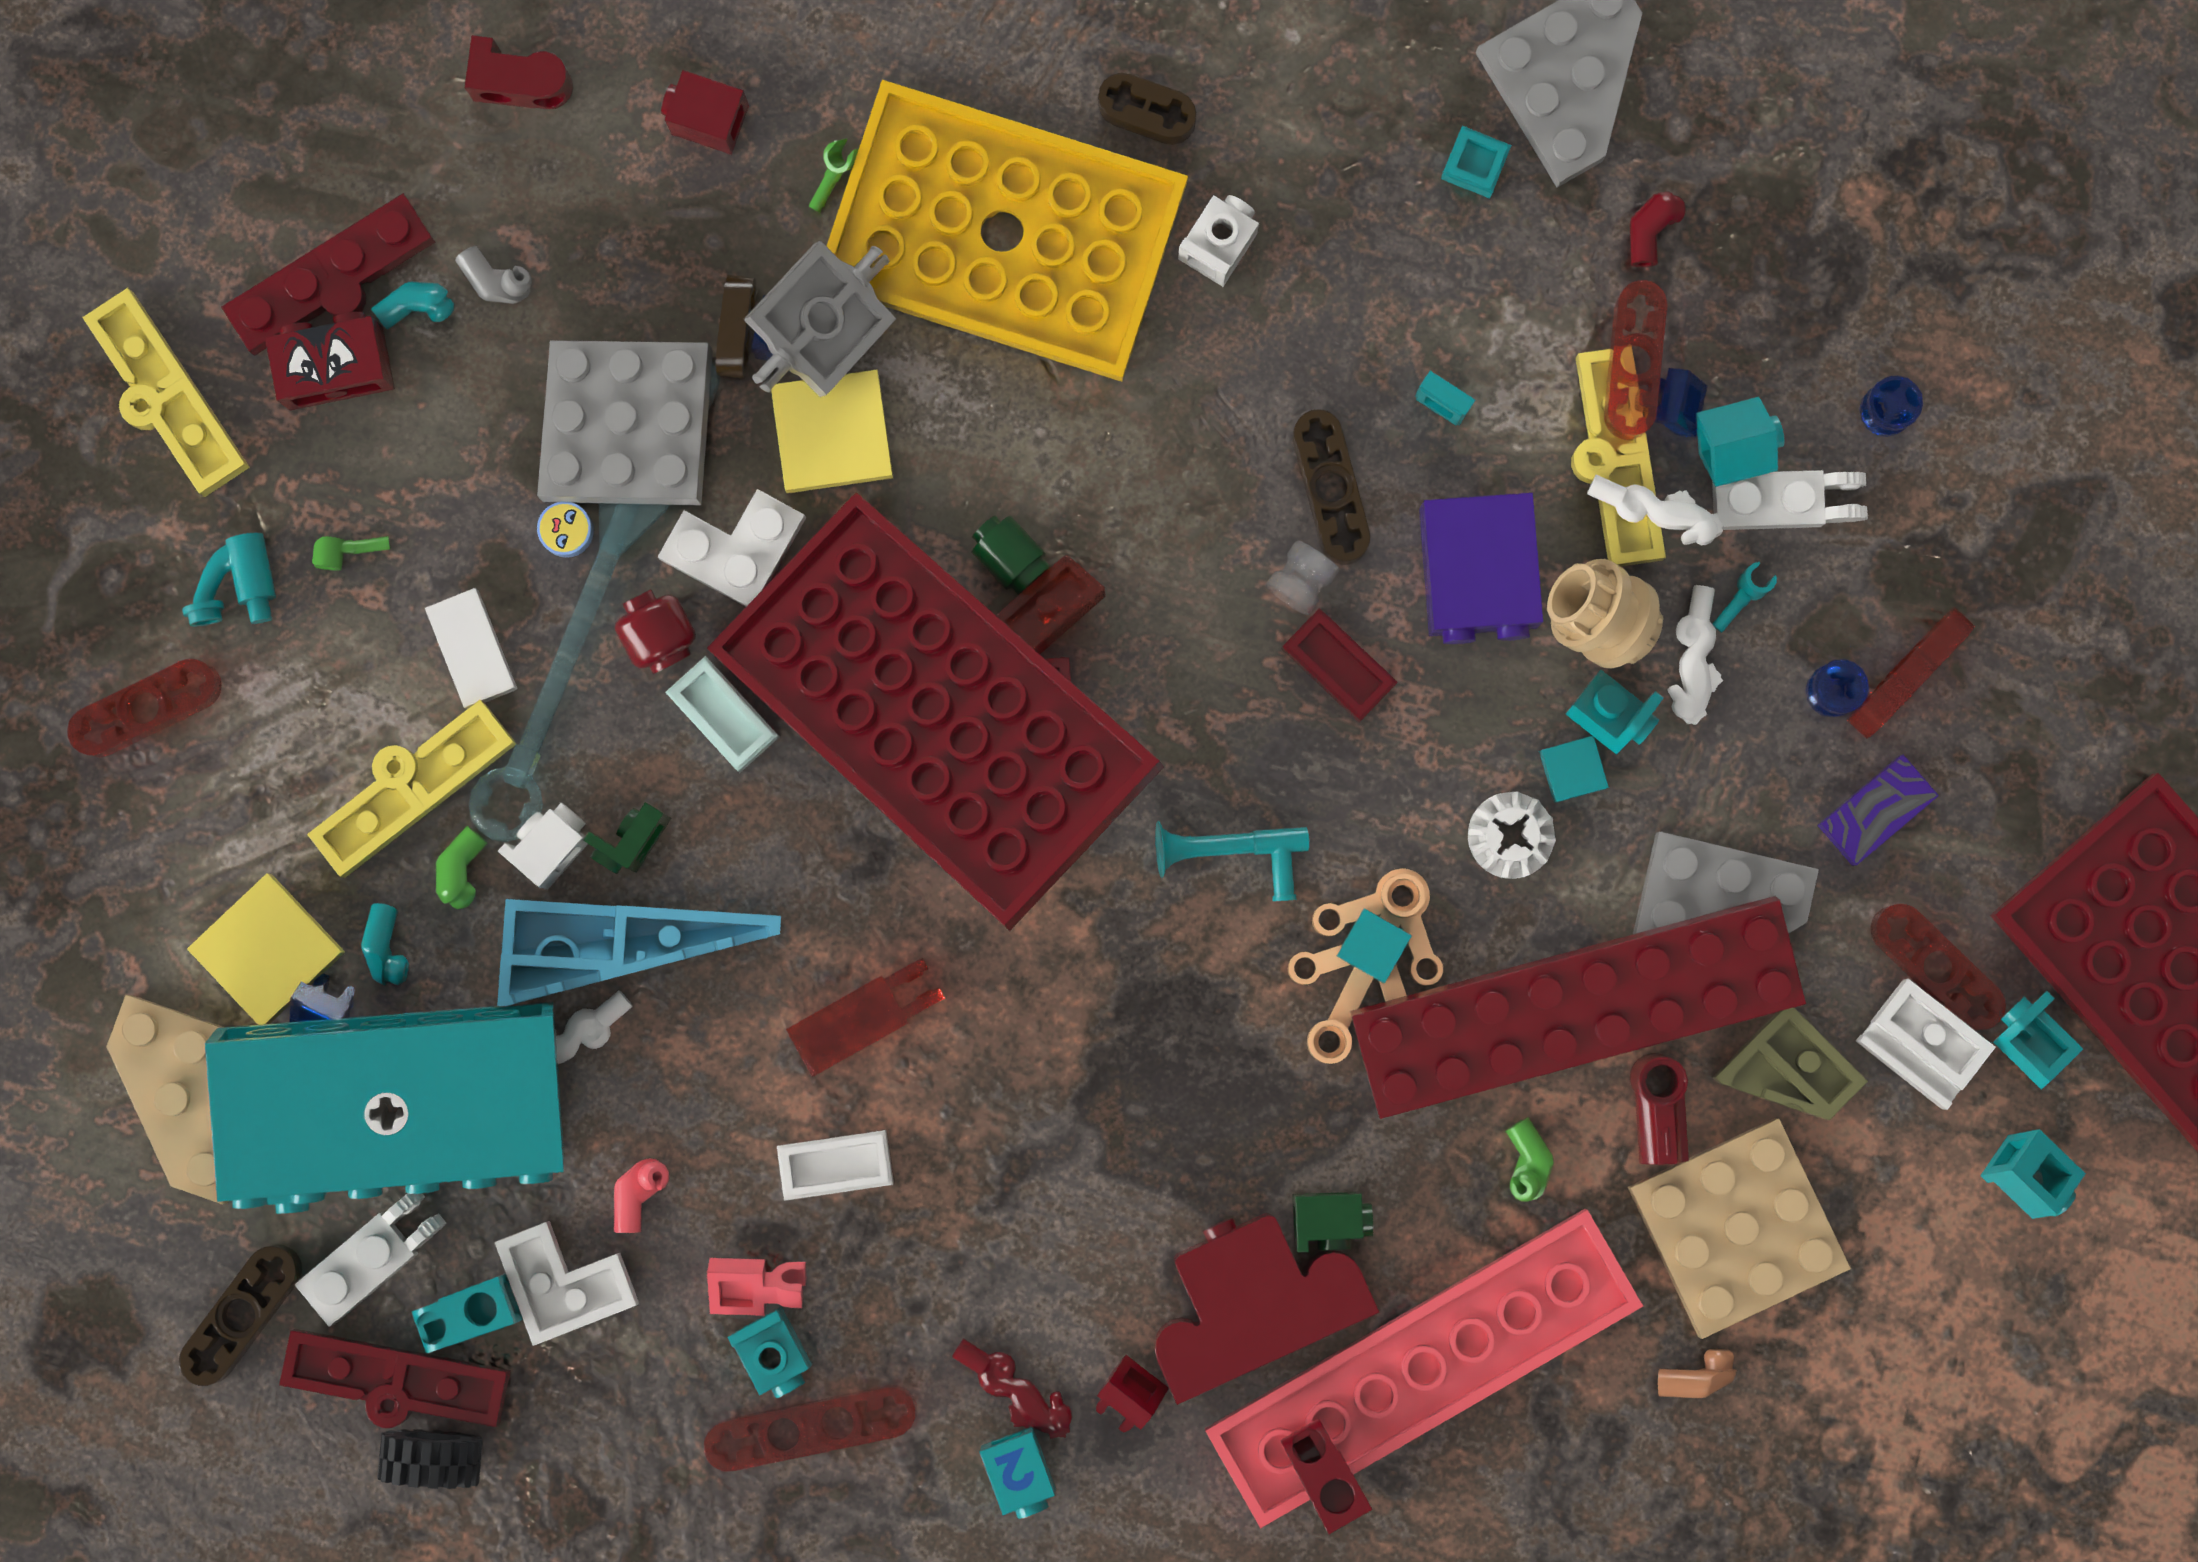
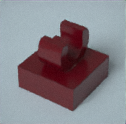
(1131, 1393)

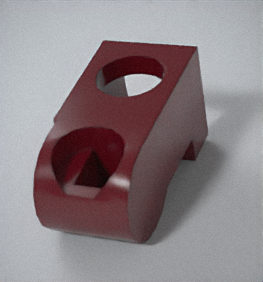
(515, 80)
(1325, 1476)

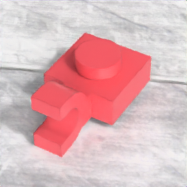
(746, 1287)

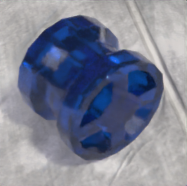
(1898, 396)
(1828, 695)

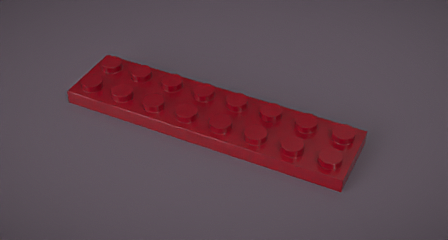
(1578, 1007)

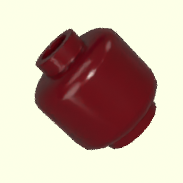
(655, 631)

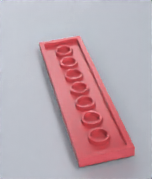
(1430, 1361)

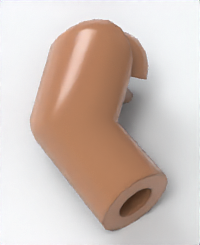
(1700, 1382)

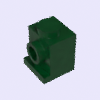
(1330, 1219)

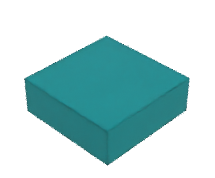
(1476, 162)
(1444, 398)
(1573, 769)
(1373, 946)

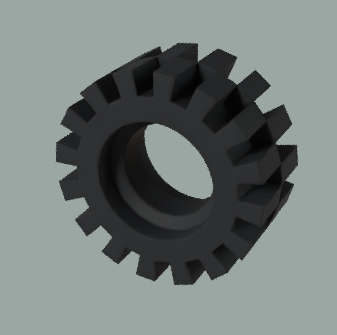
(430, 1459)

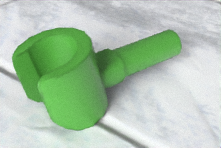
(835, 169)
(329, 551)

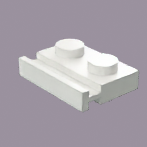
(1925, 1044)

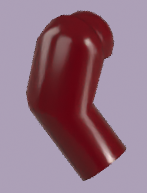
(1648, 221)

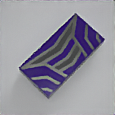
(1878, 810)

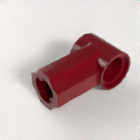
(1661, 1115)

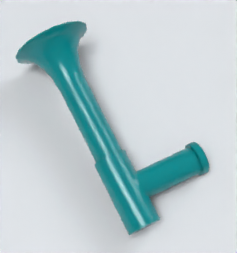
(1277, 842)

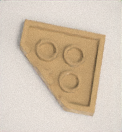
(166, 1078)

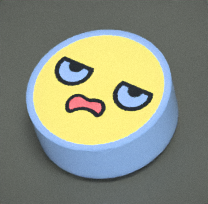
(565, 529)

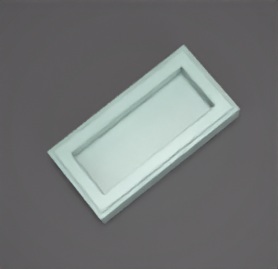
(722, 714)

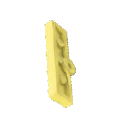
(164, 394)
(1616, 460)
(410, 787)

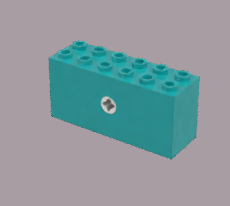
(305, 1115)

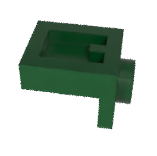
(638, 834)

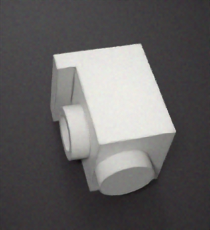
(1215, 256)
(547, 845)

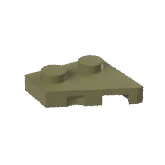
(1792, 1067)

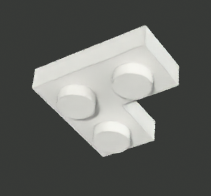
(739, 562)
(550, 1295)

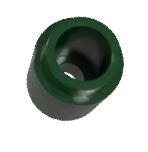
(1009, 553)

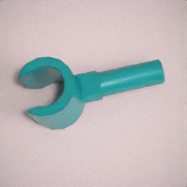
(1746, 592)

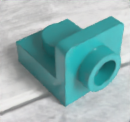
(1614, 713)

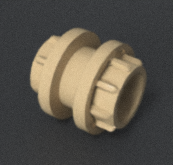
(1604, 613)

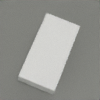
(471, 648)
(835, 1165)

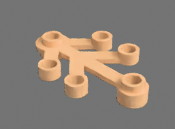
(1358, 982)

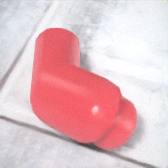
(634, 1189)

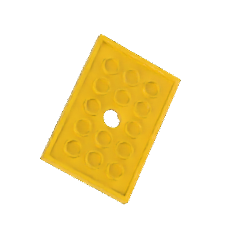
(1086, 213)

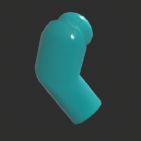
(414, 297)
(376, 946)

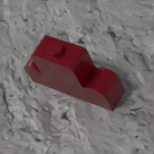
(1253, 1305)

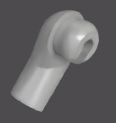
(494, 284)

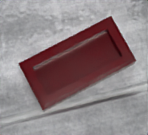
(1339, 665)

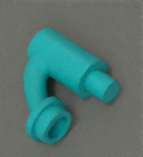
(252, 577)

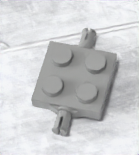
(820, 318)

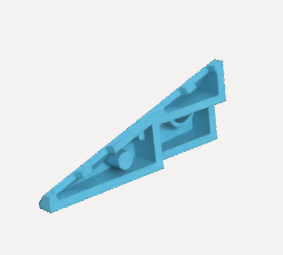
(575, 945)

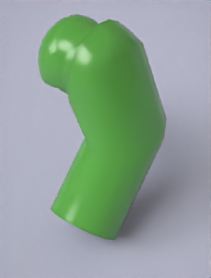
(452, 869)
(1533, 1164)

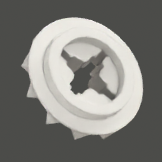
(1516, 860)

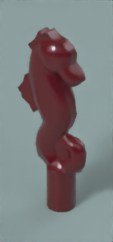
(1028, 1406)

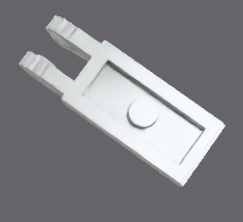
(1786, 500)
(365, 1261)

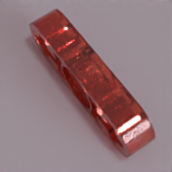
(1653, 322)
(1911, 672)
(114, 737)
(1961, 965)

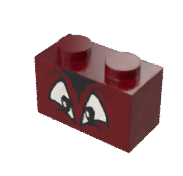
(329, 361)

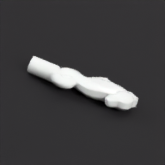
(1675, 513)
(1696, 675)
(590, 1026)

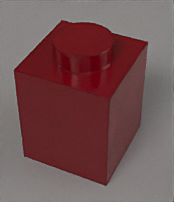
(705, 111)

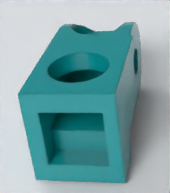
(467, 1314)

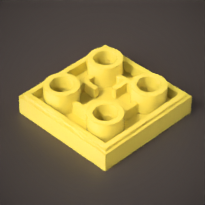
(832, 436)
(265, 949)

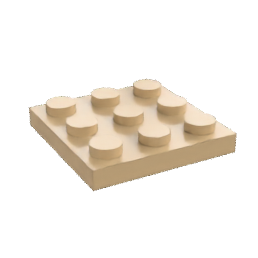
(1739, 1228)

